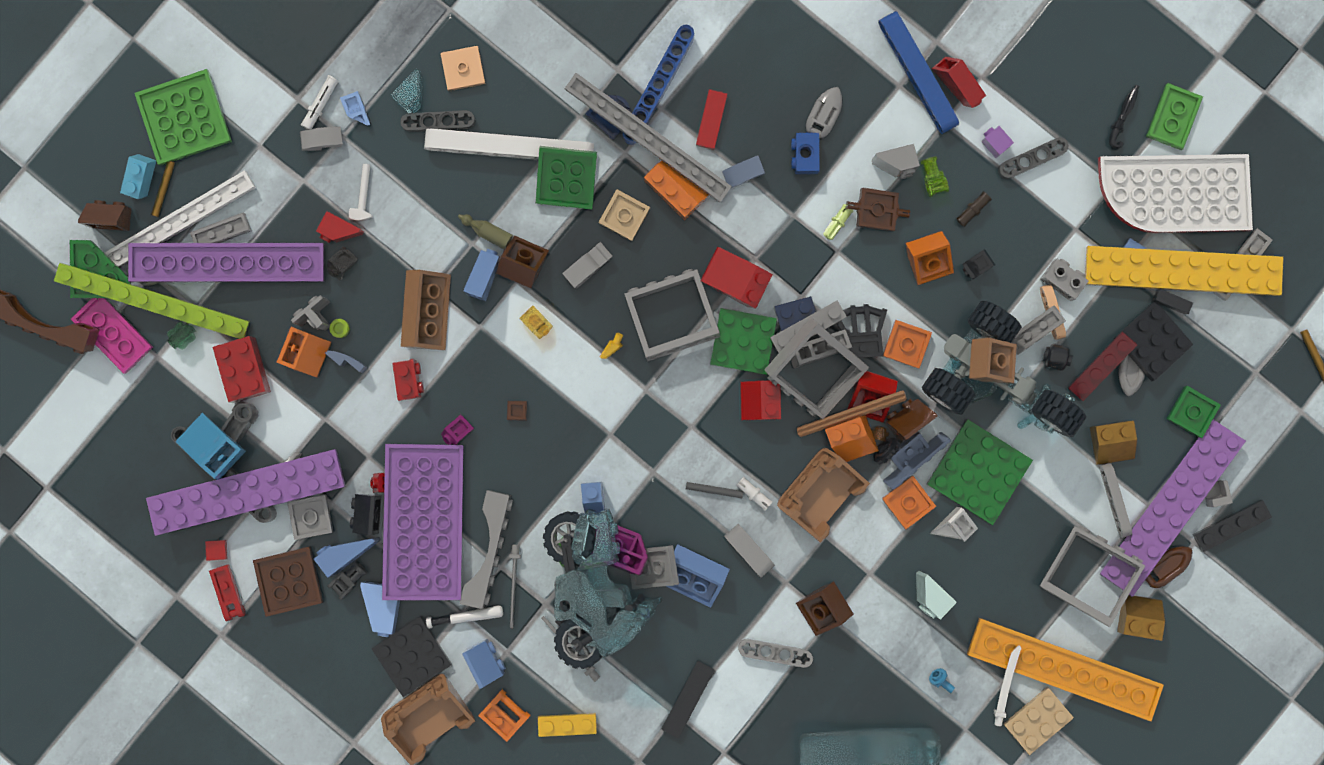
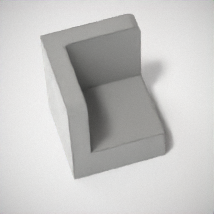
(1219, 494)

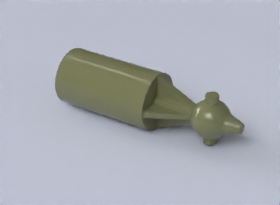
(488, 231)

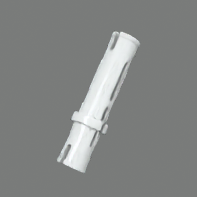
(316, 109)

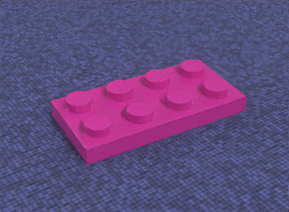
(116, 335)

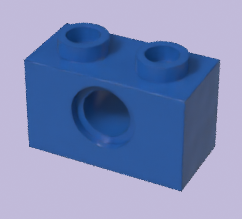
(809, 142)

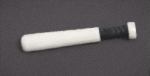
(473, 615)

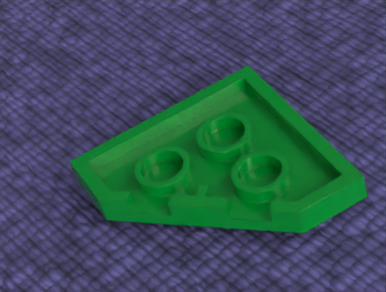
(89, 257)

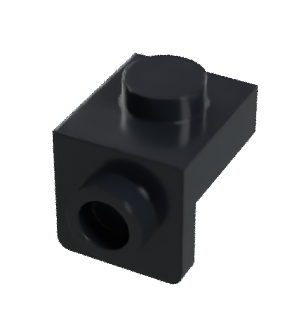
(978, 264)

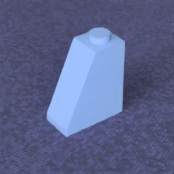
(381, 612)

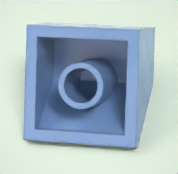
(484, 663)

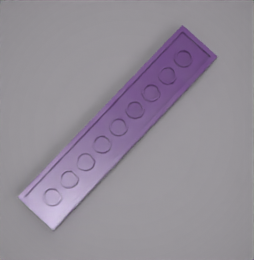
(225, 262)
(245, 492)
(1175, 504)

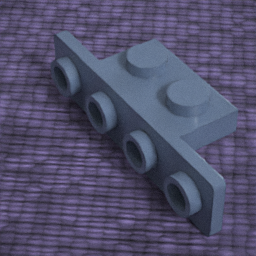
(913, 455)

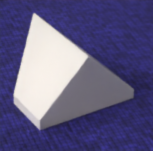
(956, 525)

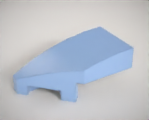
(355, 108)

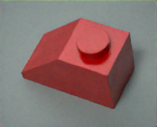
(336, 229)

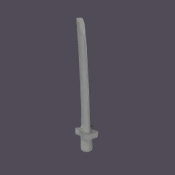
(515, 555)
(590, 670)

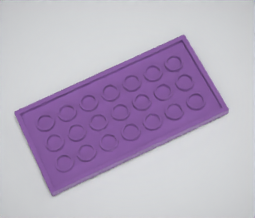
(422, 522)

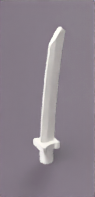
(1000, 712)

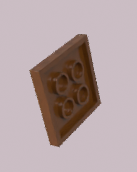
(288, 581)

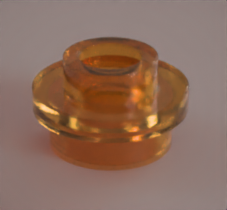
(880, 432)

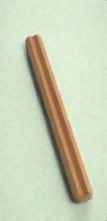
(851, 413)

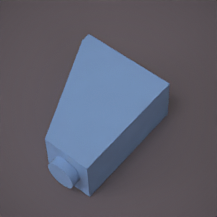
(482, 275)
(592, 496)

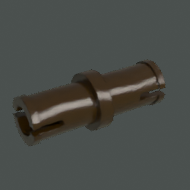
(974, 209)

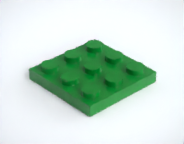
(566, 177)
(743, 341)

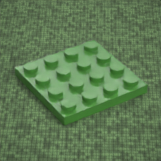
(183, 117)

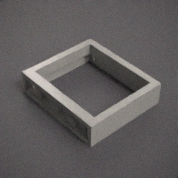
(681, 343)
(837, 391)
(1101, 543)

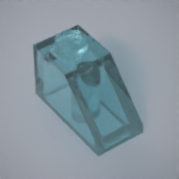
(410, 92)

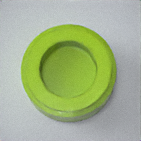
(339, 328)

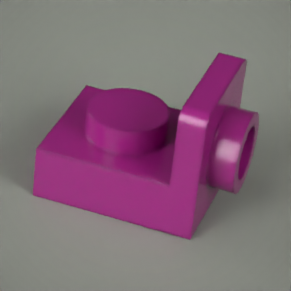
(456, 431)

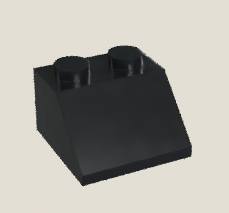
(366, 514)

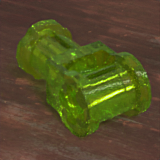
(934, 177)

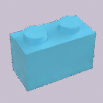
(138, 176)

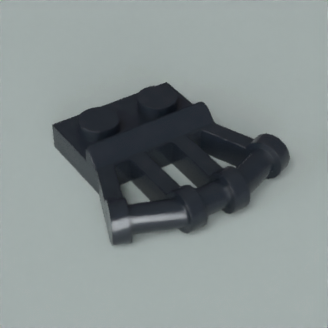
(867, 343)

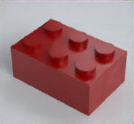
(241, 369)

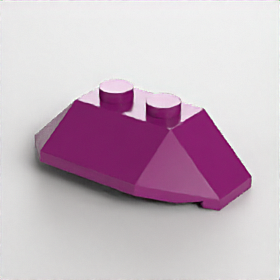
(632, 551)

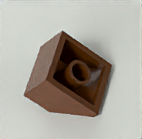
(106, 216)
(522, 261)
(825, 608)

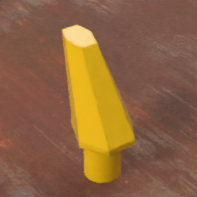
(612, 346)

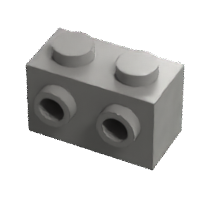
(1064, 279)

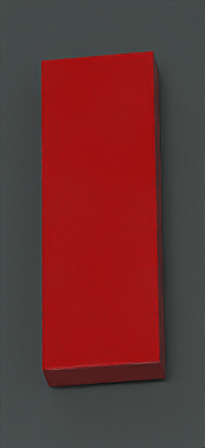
(711, 119)

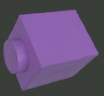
(996, 141)

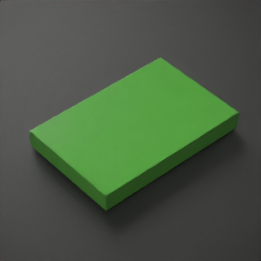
(1174, 116)

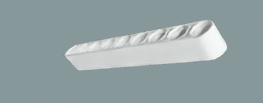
(495, 144)

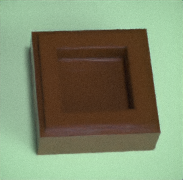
(517, 410)

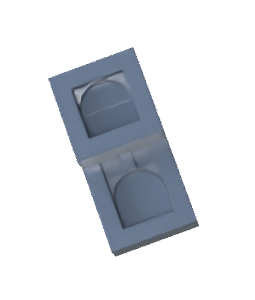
(743, 172)
(342, 359)

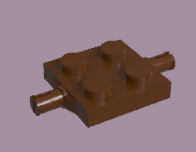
(877, 209)

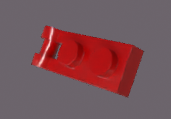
(227, 592)

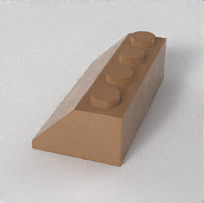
(425, 310)

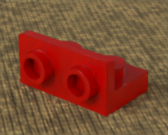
(407, 379)

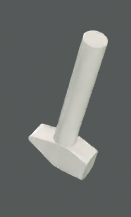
(360, 213)

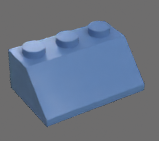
(698, 576)

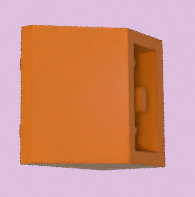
(303, 352)

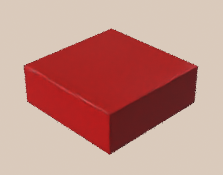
(216, 550)

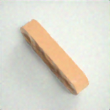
(1049, 300)

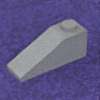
(819, 349)

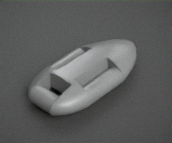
(825, 112)
(1130, 376)

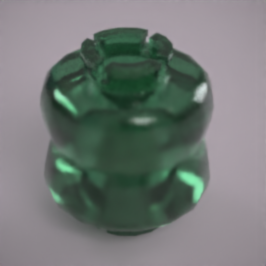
(181, 335)

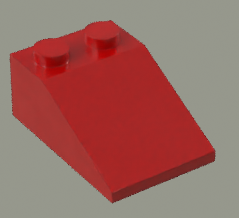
(736, 278)

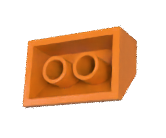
(675, 189)

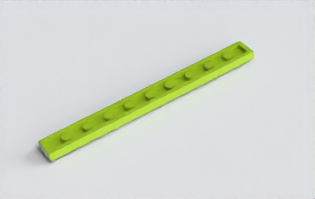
(151, 301)

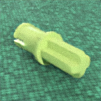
(837, 222)

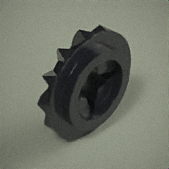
(886, 450)

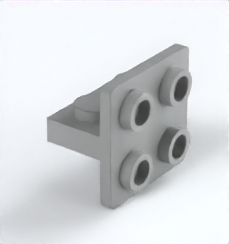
(312, 315)

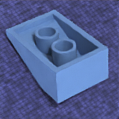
(338, 557)

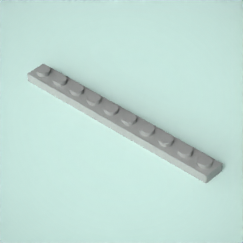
(647, 137)

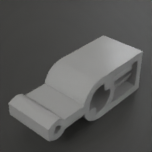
(587, 265)

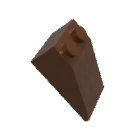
(909, 419)

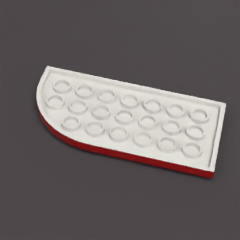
(1178, 192)

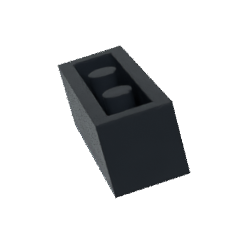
(1172, 301)

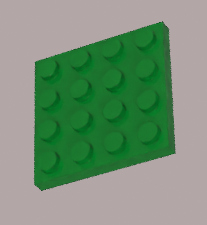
(979, 472)

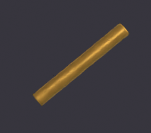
(162, 189)
(1313, 351)

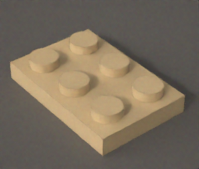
(1038, 720)

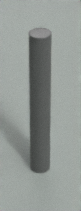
(714, 490)

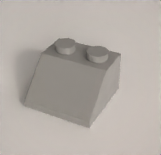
(898, 161)

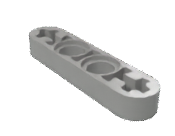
(1115, 499)
(775, 651)

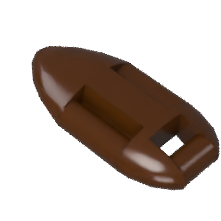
(1170, 566)

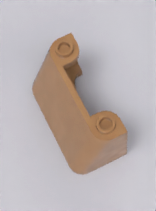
(820, 492)
(425, 717)

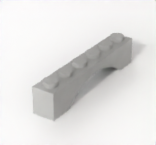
(495, 509)

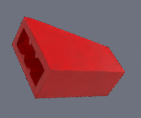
(959, 81)

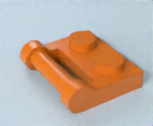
(500, 720)

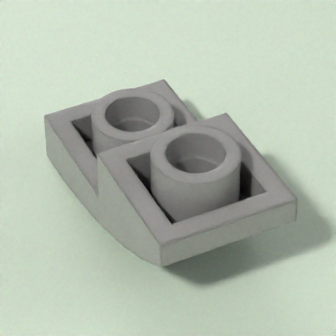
(320, 138)

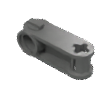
(236, 424)

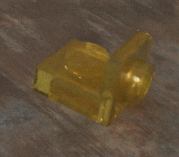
(536, 322)

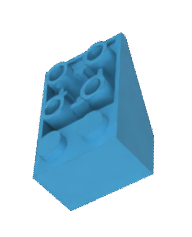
(210, 447)

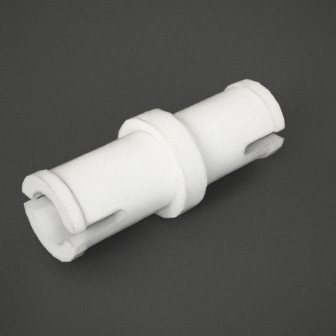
(754, 493)

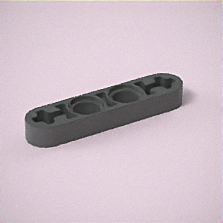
(438, 118)
(1031, 155)

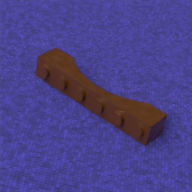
(77, 336)

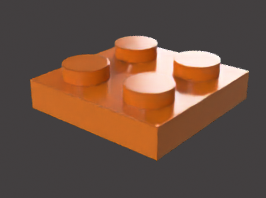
(907, 344)
(908, 502)

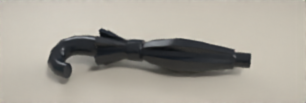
(1117, 127)

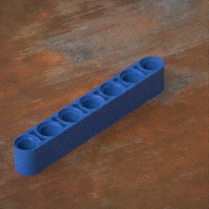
(918, 72)
(662, 76)

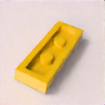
(567, 725)

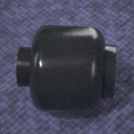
(1057, 357)

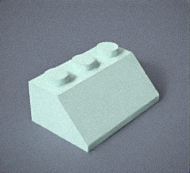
(933, 599)

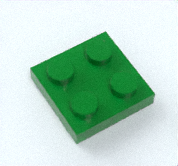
(1193, 412)

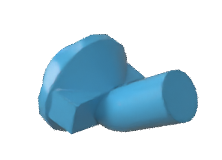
(938, 679)

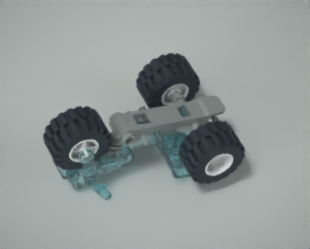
(955, 390)

